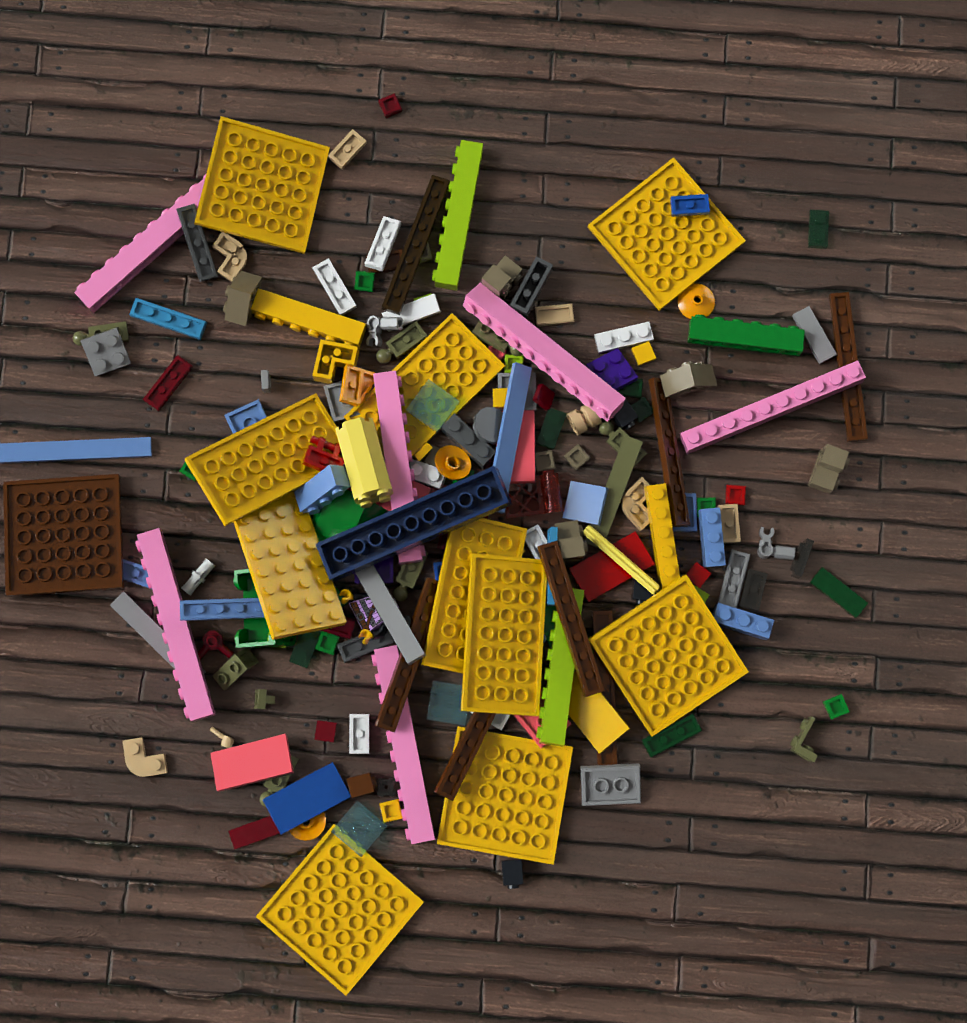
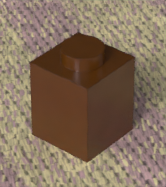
(361, 784)

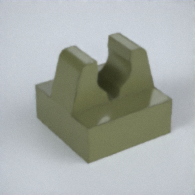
(262, 699)

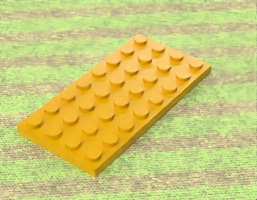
(448, 358)
(261, 459)
(288, 569)
(448, 620)
(504, 635)

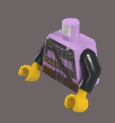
(366, 614)

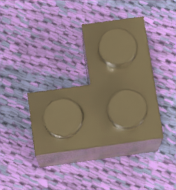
(502, 277)
(241, 297)
(688, 378)
(827, 468)
(571, 541)

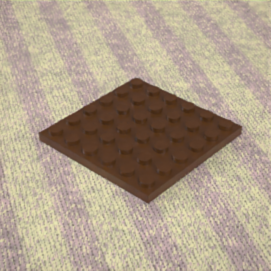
(62, 535)

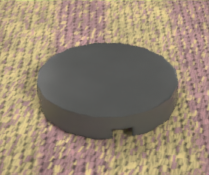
(487, 424)

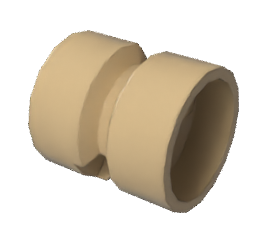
(582, 419)

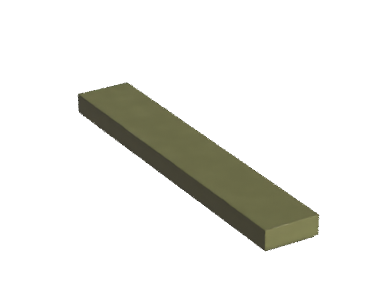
(617, 483)

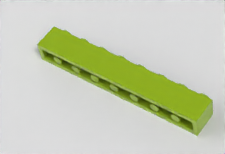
(458, 215)
(559, 684)

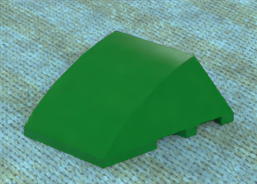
(343, 515)

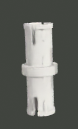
(198, 576)

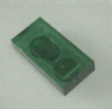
(818, 229)
(551, 428)
(304, 648)

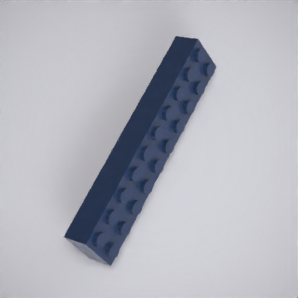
(414, 524)

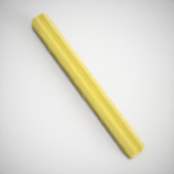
(621, 559)

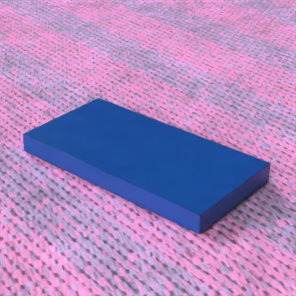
(306, 798)

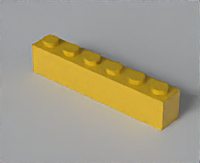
(307, 318)
(662, 534)

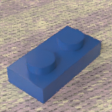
(689, 205)

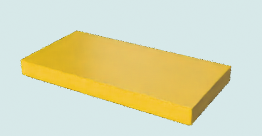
(595, 717)

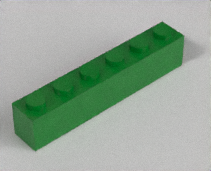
(746, 336)

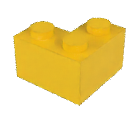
(331, 356)

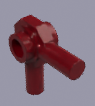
(212, 641)

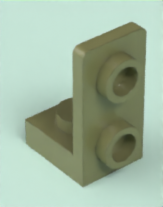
(235, 667)
(805, 752)

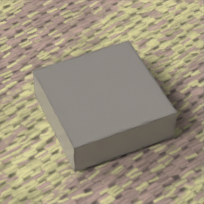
(266, 381)

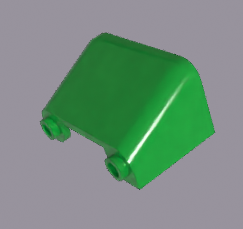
(255, 629)

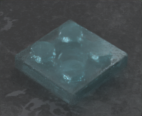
(432, 405)
(446, 704)
(359, 828)

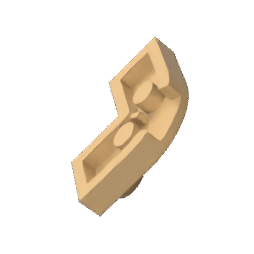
(235, 254)
(633, 506)
(141, 764)

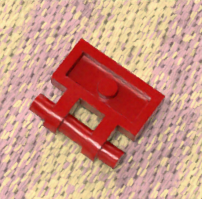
(319, 459)

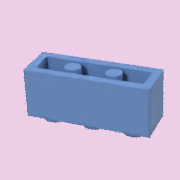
(322, 489)
(711, 537)
(742, 621)

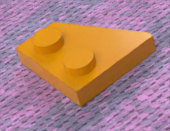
(355, 385)

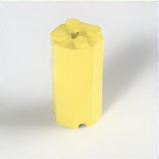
(364, 462)

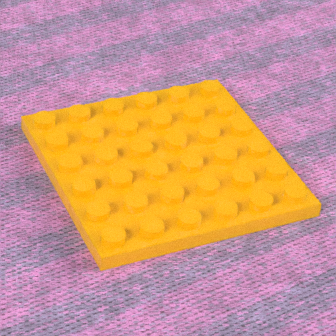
(262, 185)
(660, 250)
(668, 655)
(509, 799)
(339, 911)

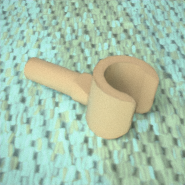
(227, 741)

